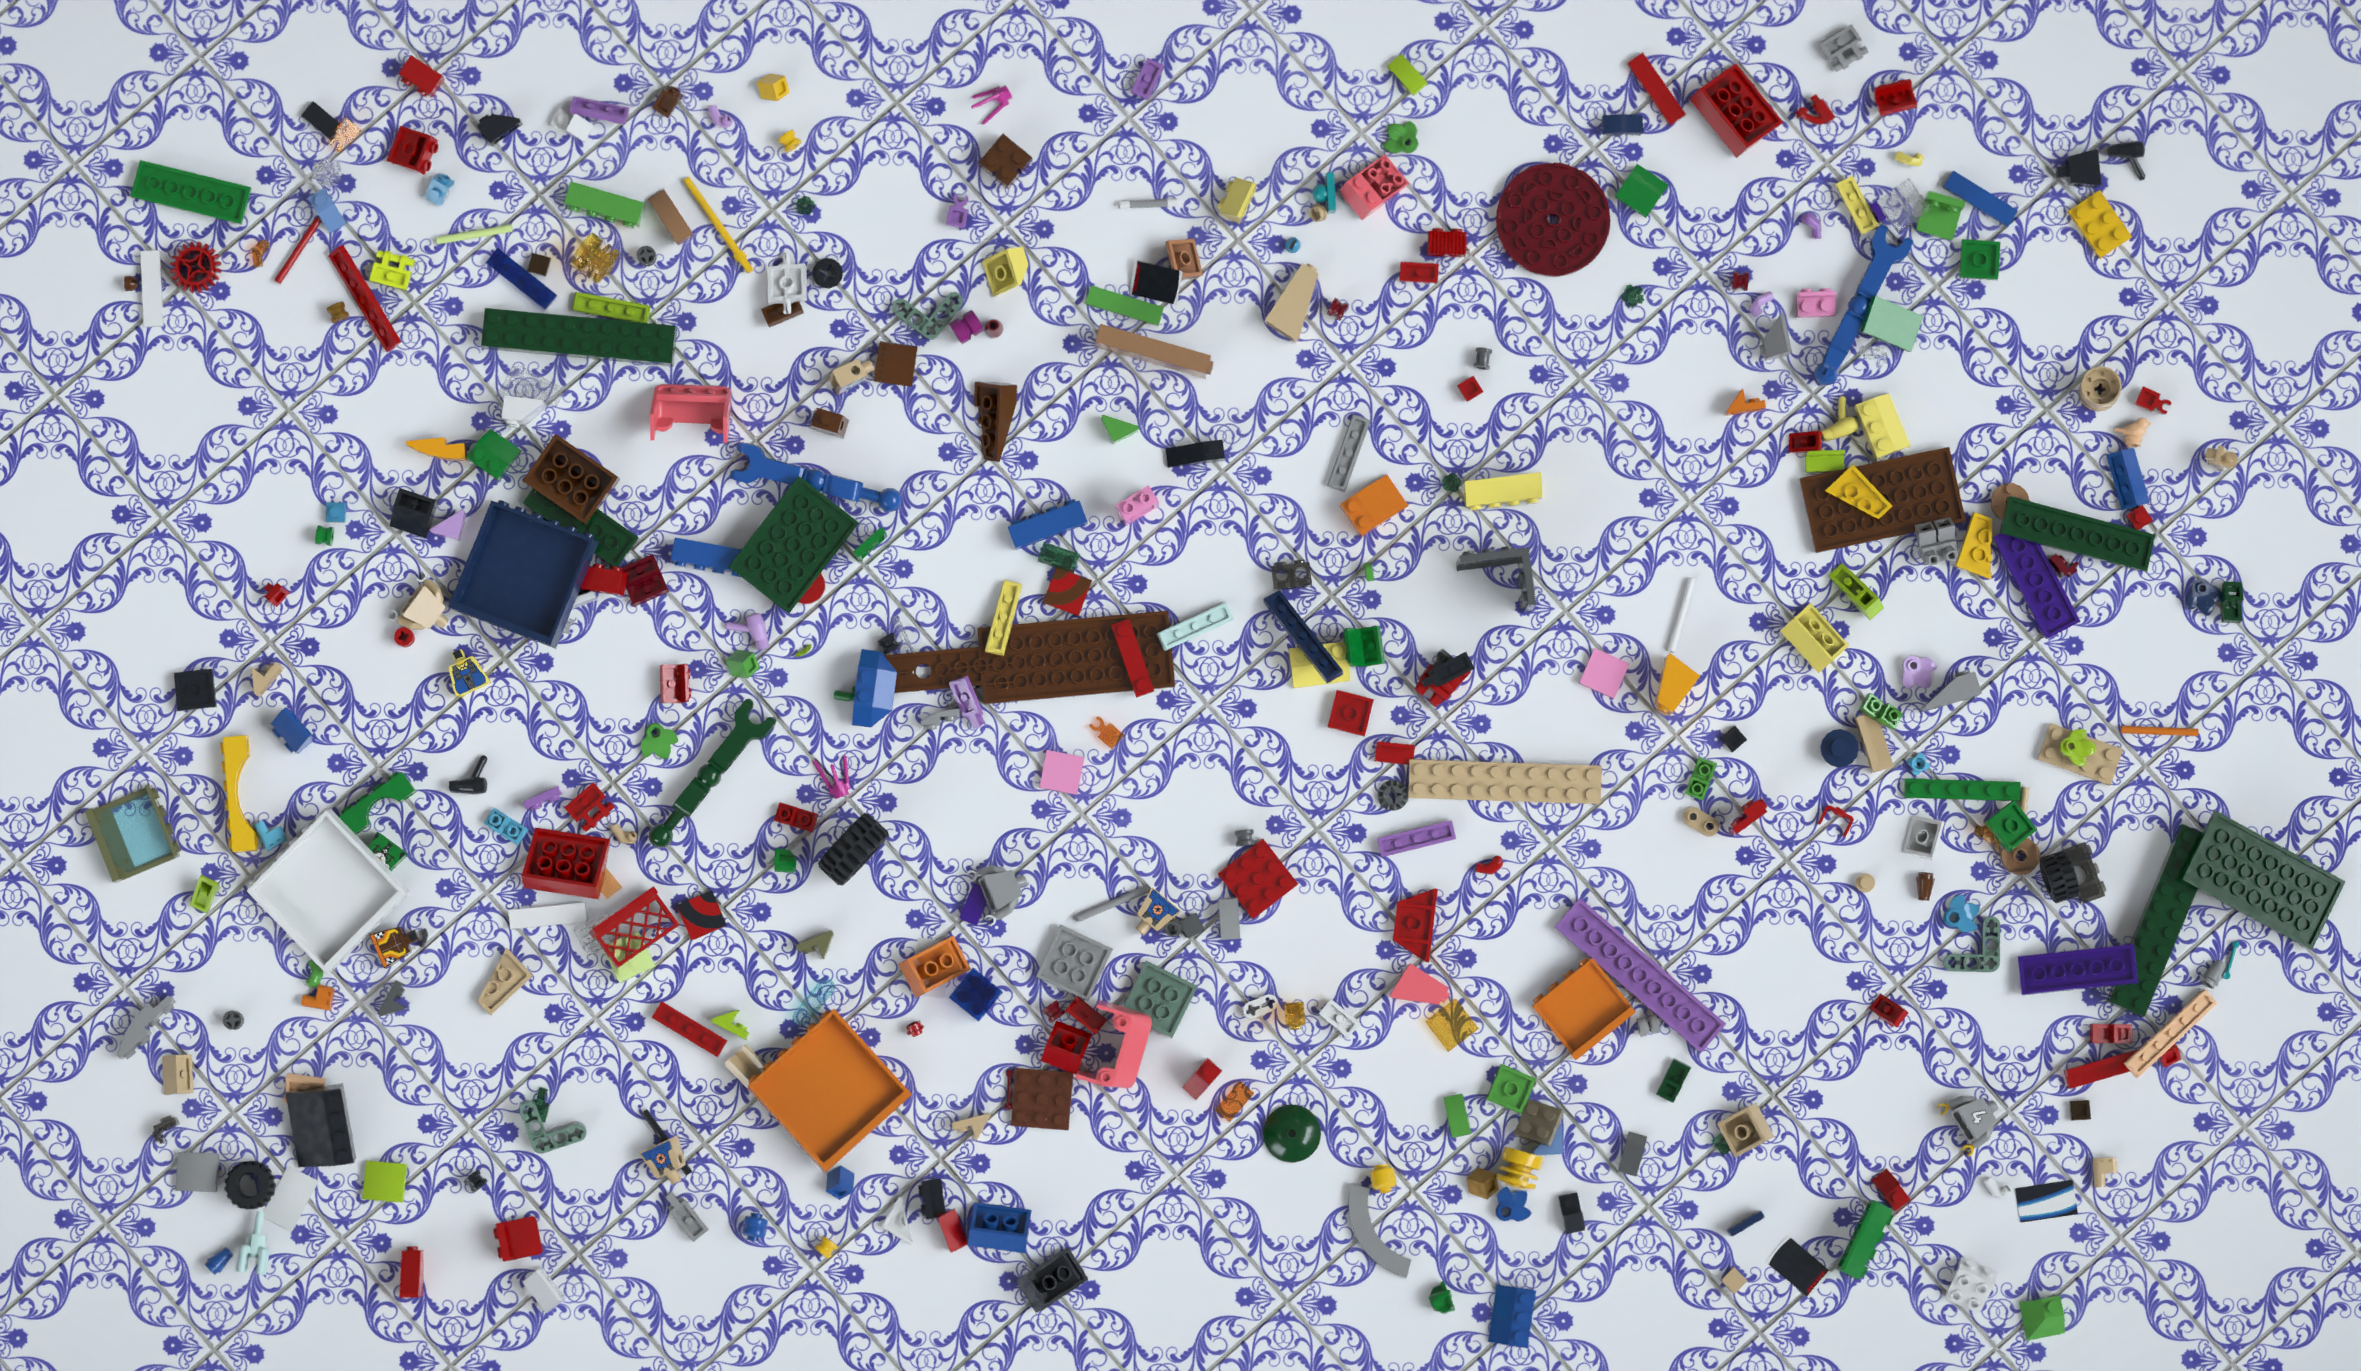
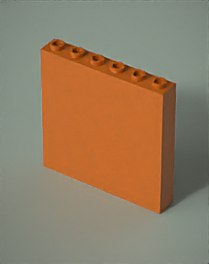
(828, 1090)

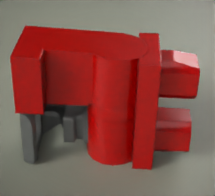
(1442, 692)

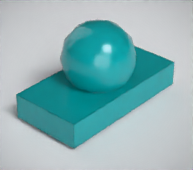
(1324, 193)

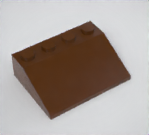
(571, 479)

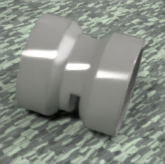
(1643, 1026)

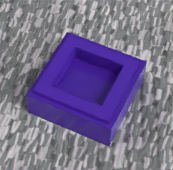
(1877, 212)

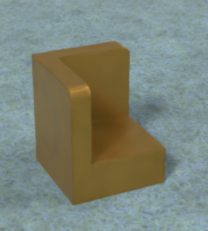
(1482, 1183)

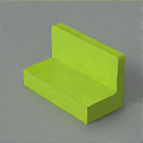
(1824, 461)

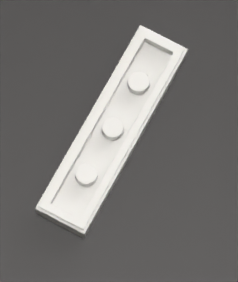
(152, 288)
(547, 915)

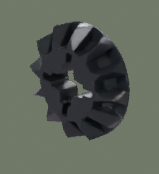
(824, 265)

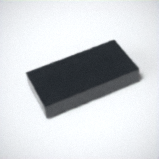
(320, 120)

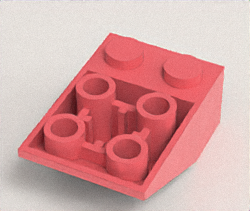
(1373, 187)

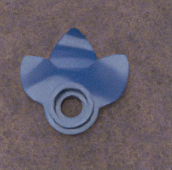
(1514, 1203)

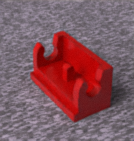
(1086, 1015)

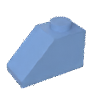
(327, 210)

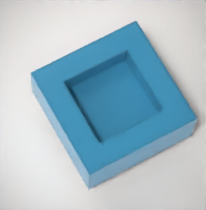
(336, 512)

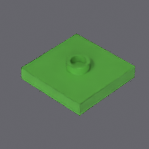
(1511, 1089)

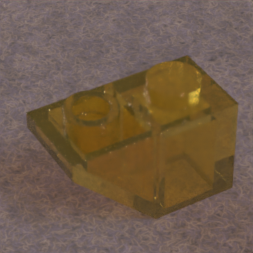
(1294, 1015)

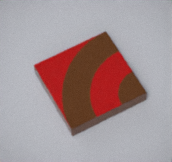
(1067, 591)

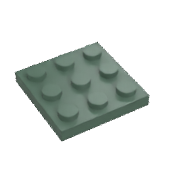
(1161, 997)

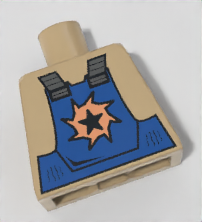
(1155, 912)
(665, 1159)

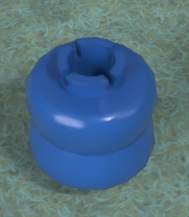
(754, 1227)

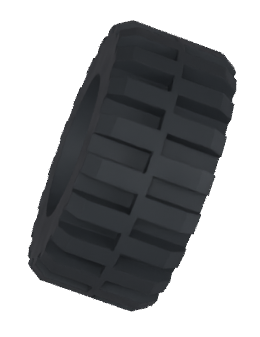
(853, 849)

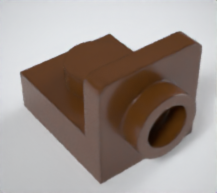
(667, 101)

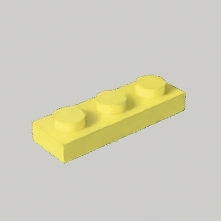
(1857, 205)

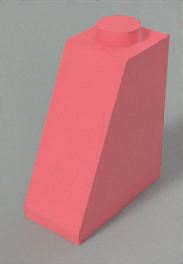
(1419, 987)

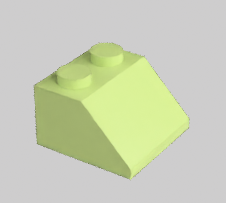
(635, 966)

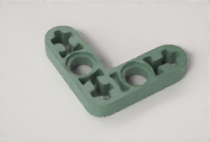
(927, 322)
(1985, 953)
(542, 1135)

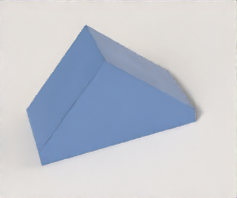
(1555, 1148)

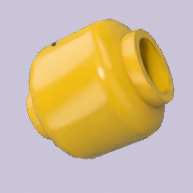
(1383, 1178)

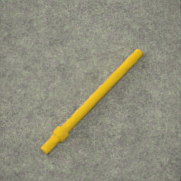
(739, 255)

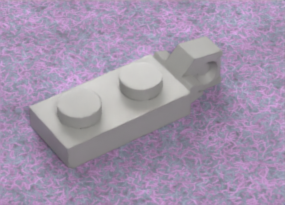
(686, 1217)

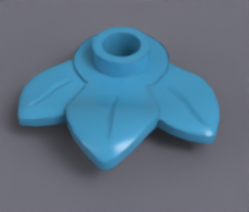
(1964, 914)

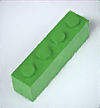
(604, 204)

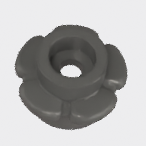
(1173, 932)

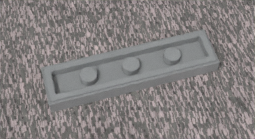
(1348, 453)

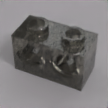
(1292, 580)

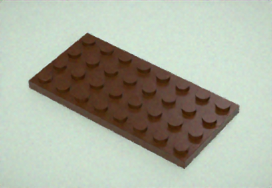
(1916, 485)

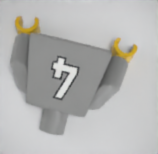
(1973, 1118)

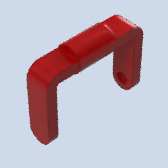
(1840, 812)

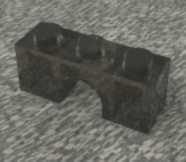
(2092, 887)

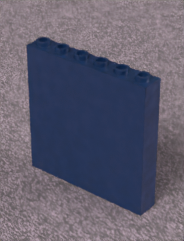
(524, 573)

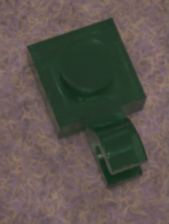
(542, 1106)

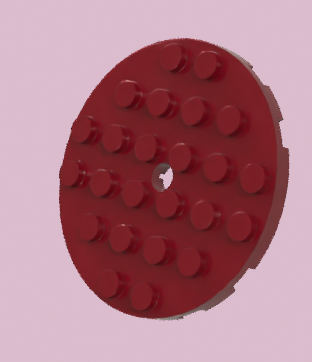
(1547, 247)

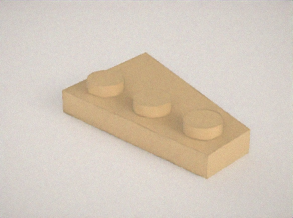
(504, 982)

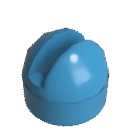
(1296, 247)

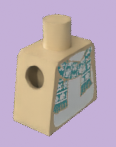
(843, 378)

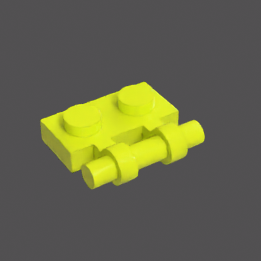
(392, 276)

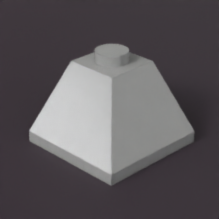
(1777, 341)

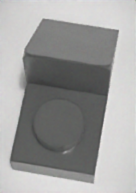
(390, 1005)

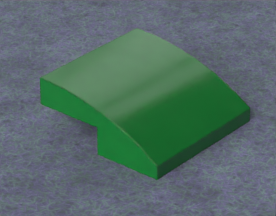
(1641, 191)

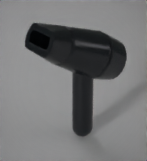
(2132, 151)
(471, 785)

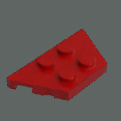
(1415, 923)

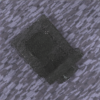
(166, 1123)

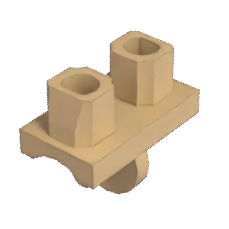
(2221, 458)

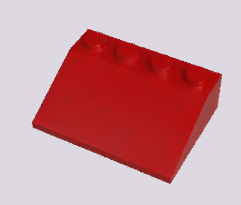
(1736, 110)
(566, 863)

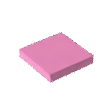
(1604, 673)
(1061, 772)

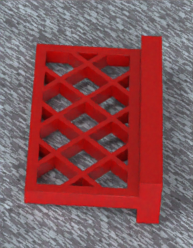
(624, 914)

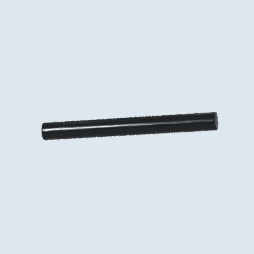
(661, 1135)

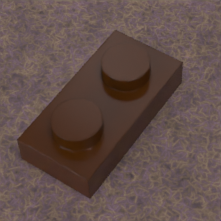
(774, 313)

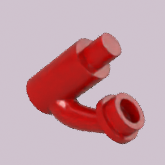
(1824, 113)

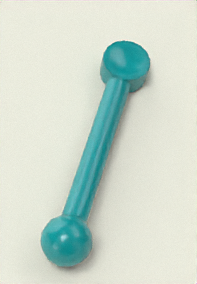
(2226, 975)

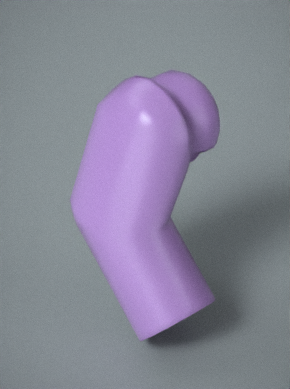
(718, 119)
(1759, 301)

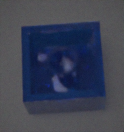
(976, 994)

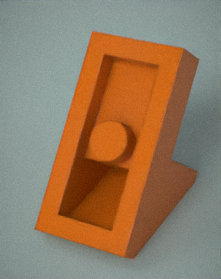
(1740, 406)

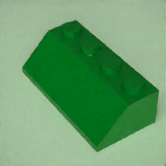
(1864, 1240)

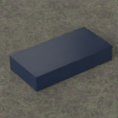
(1745, 1223)

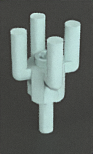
(255, 1248)

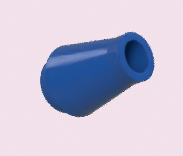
(219, 1260)

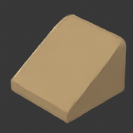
(1734, 1280)

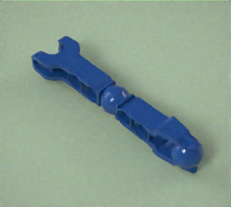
(1883, 257)

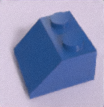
(292, 731)

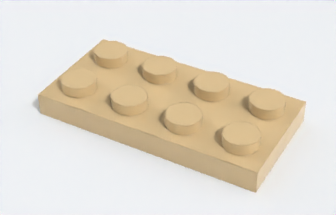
(2099, 766)

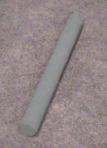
(1113, 903)

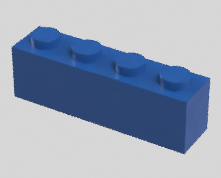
(1047, 525)
(703, 556)

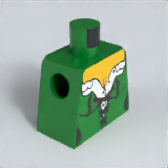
(387, 851)

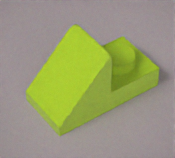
(204, 894)
(726, 1021)

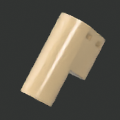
(2103, 1166)

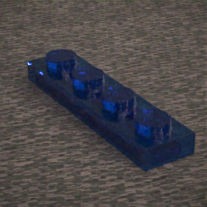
(521, 279)

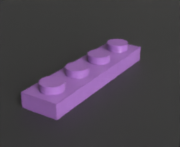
(1416, 838)

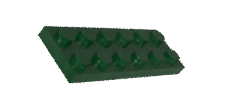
(613, 538)

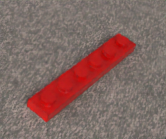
(365, 298)

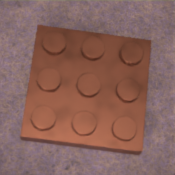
(1042, 1099)

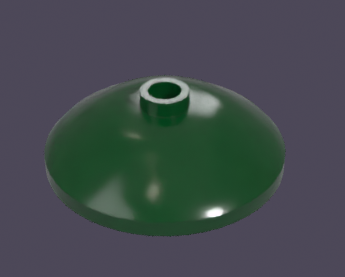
(1277, 1133)

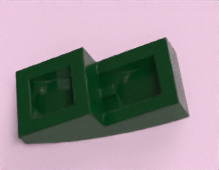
(2231, 602)
(1673, 1080)

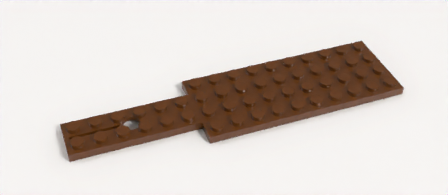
(1045, 660)

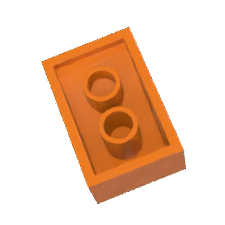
(1373, 505)
(934, 966)

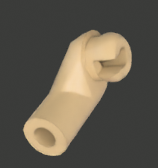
(623, 836)

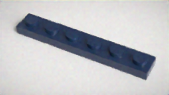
(1303, 636)

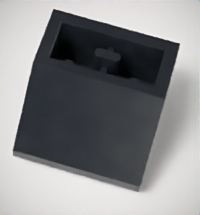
(413, 513)

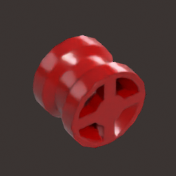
(407, 638)

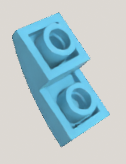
(506, 826)

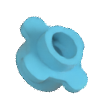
(1923, 763)

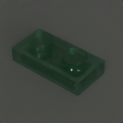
(1058, 557)

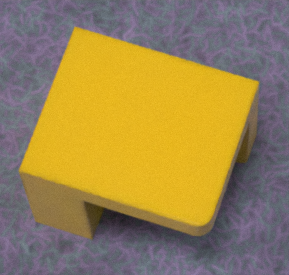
(773, 87)

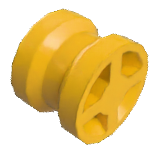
(789, 141)
(826, 1247)

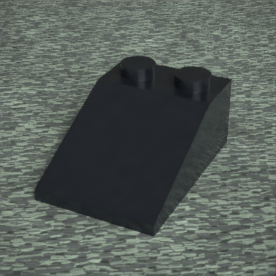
(1052, 1280)

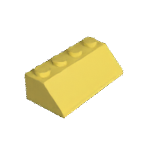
(1503, 490)

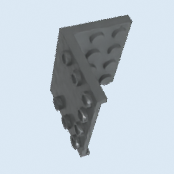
(1506, 556)

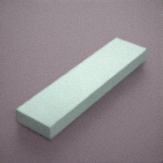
(1195, 626)

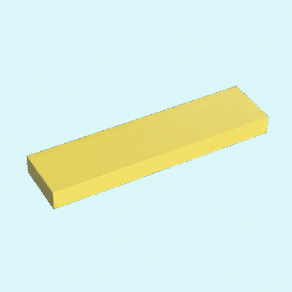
(1003, 618)

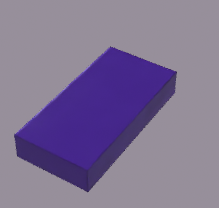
(974, 906)

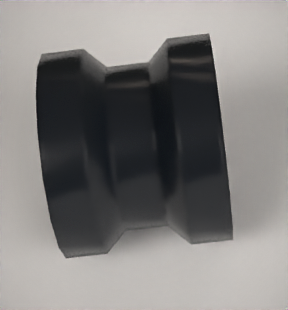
(889, 643)
(475, 1181)

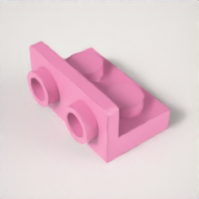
(1816, 303)

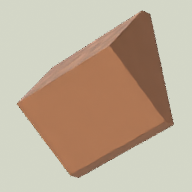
(1184, 257)

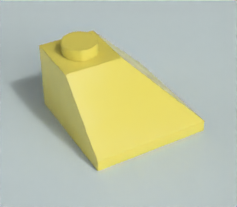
(1006, 270)

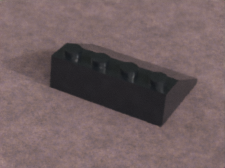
(321, 1126)

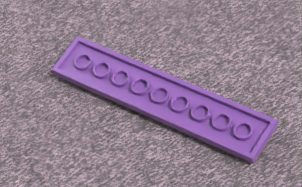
(1640, 975)

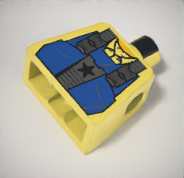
(466, 674)

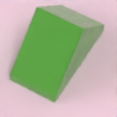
(1118, 429)

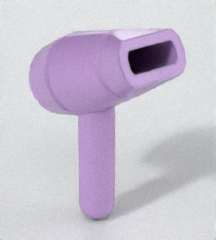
(755, 626)

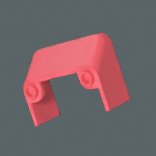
(690, 405)
(1137, 1030)

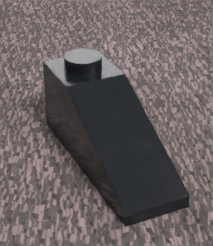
(1195, 453)

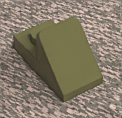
(822, 941)

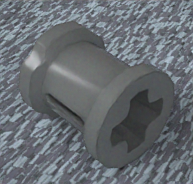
(1482, 358)

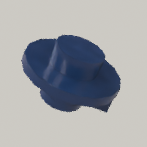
(1839, 748)

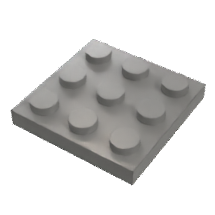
(1074, 962)

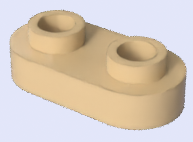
(1700, 822)

